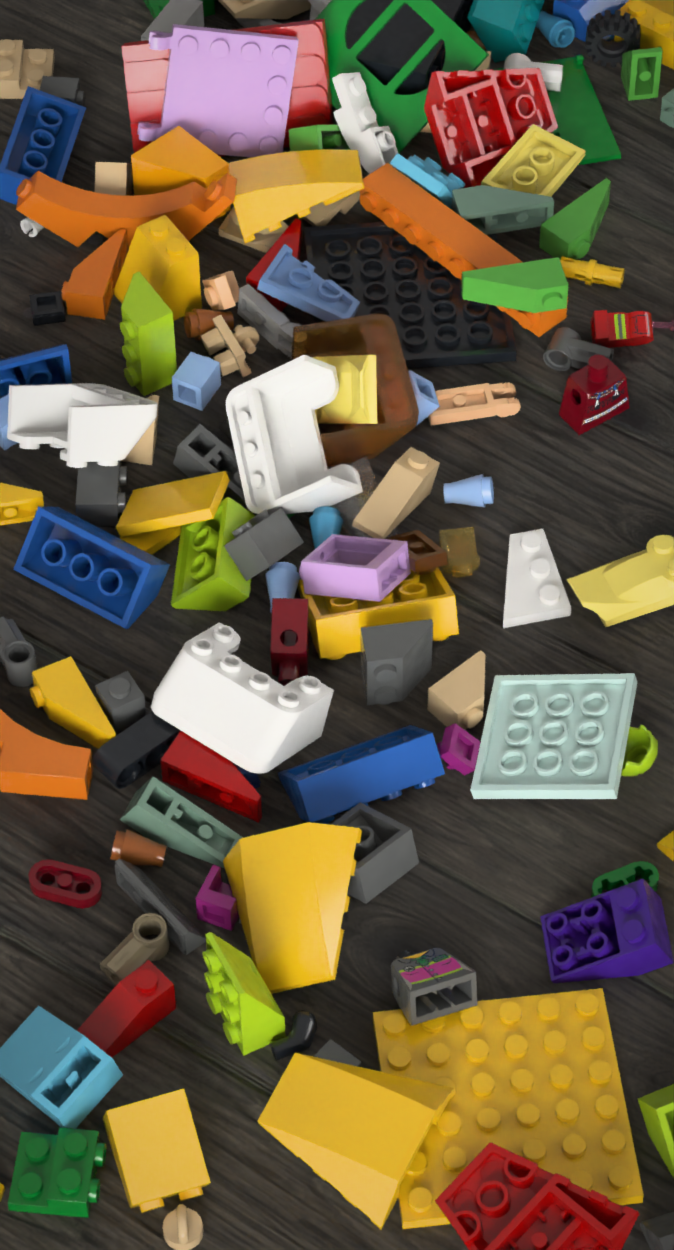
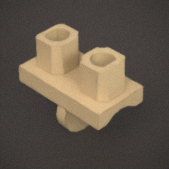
(235, 344)

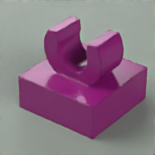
(459, 749)

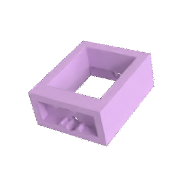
(355, 567)

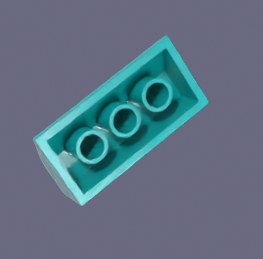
(505, 25)

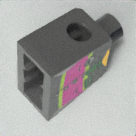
(432, 984)

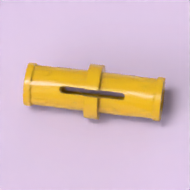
(592, 272)

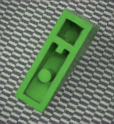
(575, 226)
(519, 286)

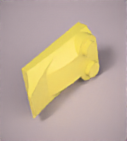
(536, 163)
(357, 391)
(630, 584)

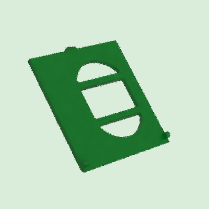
(400, 112)
(580, 113)

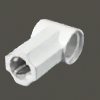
(551, 73)

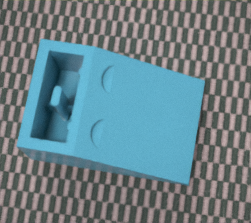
(57, 1068)

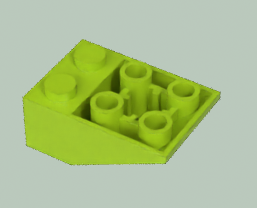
(240, 997)

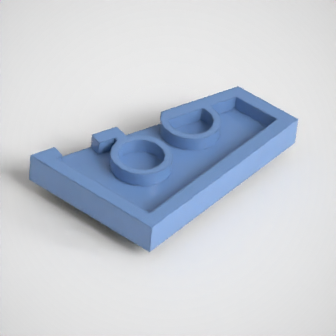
(302, 288)

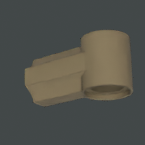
(135, 949)

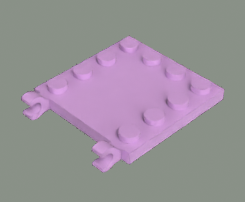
(226, 88)

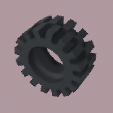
(611, 25)

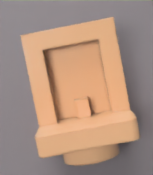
(221, 291)

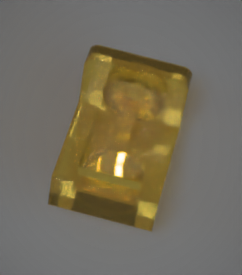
(460, 550)

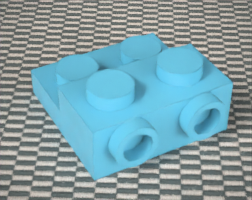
(428, 177)

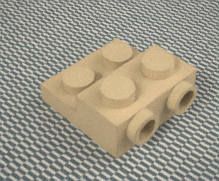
(22, 68)

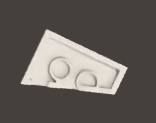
(532, 582)

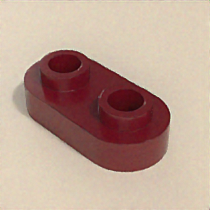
(67, 883)

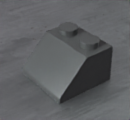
(395, 659)
(383, 852)

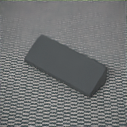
(153, 900)

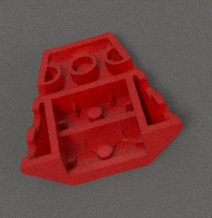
(483, 116)
(518, 1206)

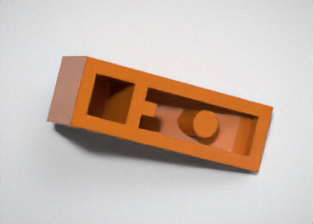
(95, 278)

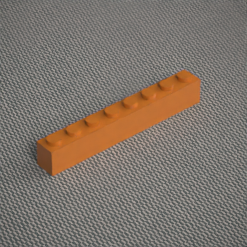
(442, 235)

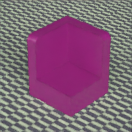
(216, 902)

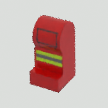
(621, 328)

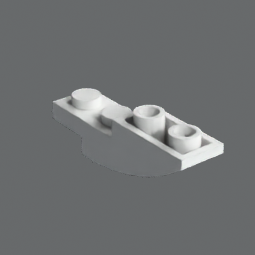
(359, 123)

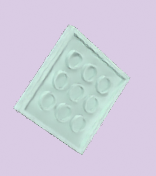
(555, 736)

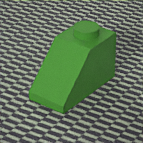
(641, 73)
(317, 138)

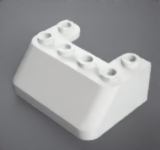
(83, 418)
(281, 441)
(238, 707)

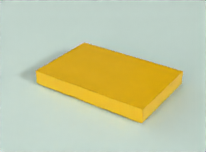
(173, 504)

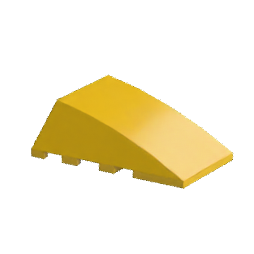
(289, 184)
(294, 900)
(354, 1126)

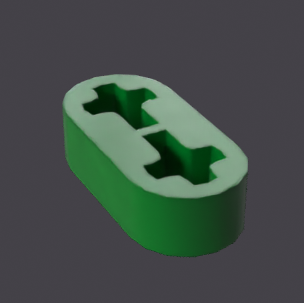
(626, 875)

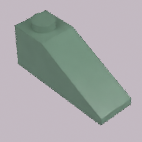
(501, 209)
(178, 823)

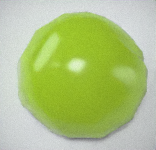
(640, 751)

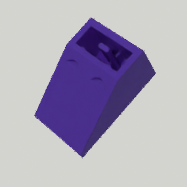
(608, 936)

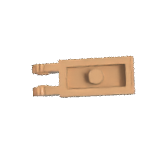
(475, 403)

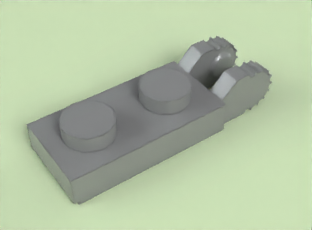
(266, 319)

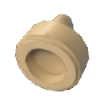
(183, 1228)

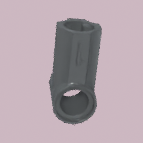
(569, 350)
(16, 654)

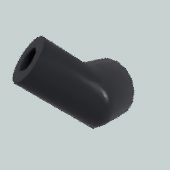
(299, 1038)

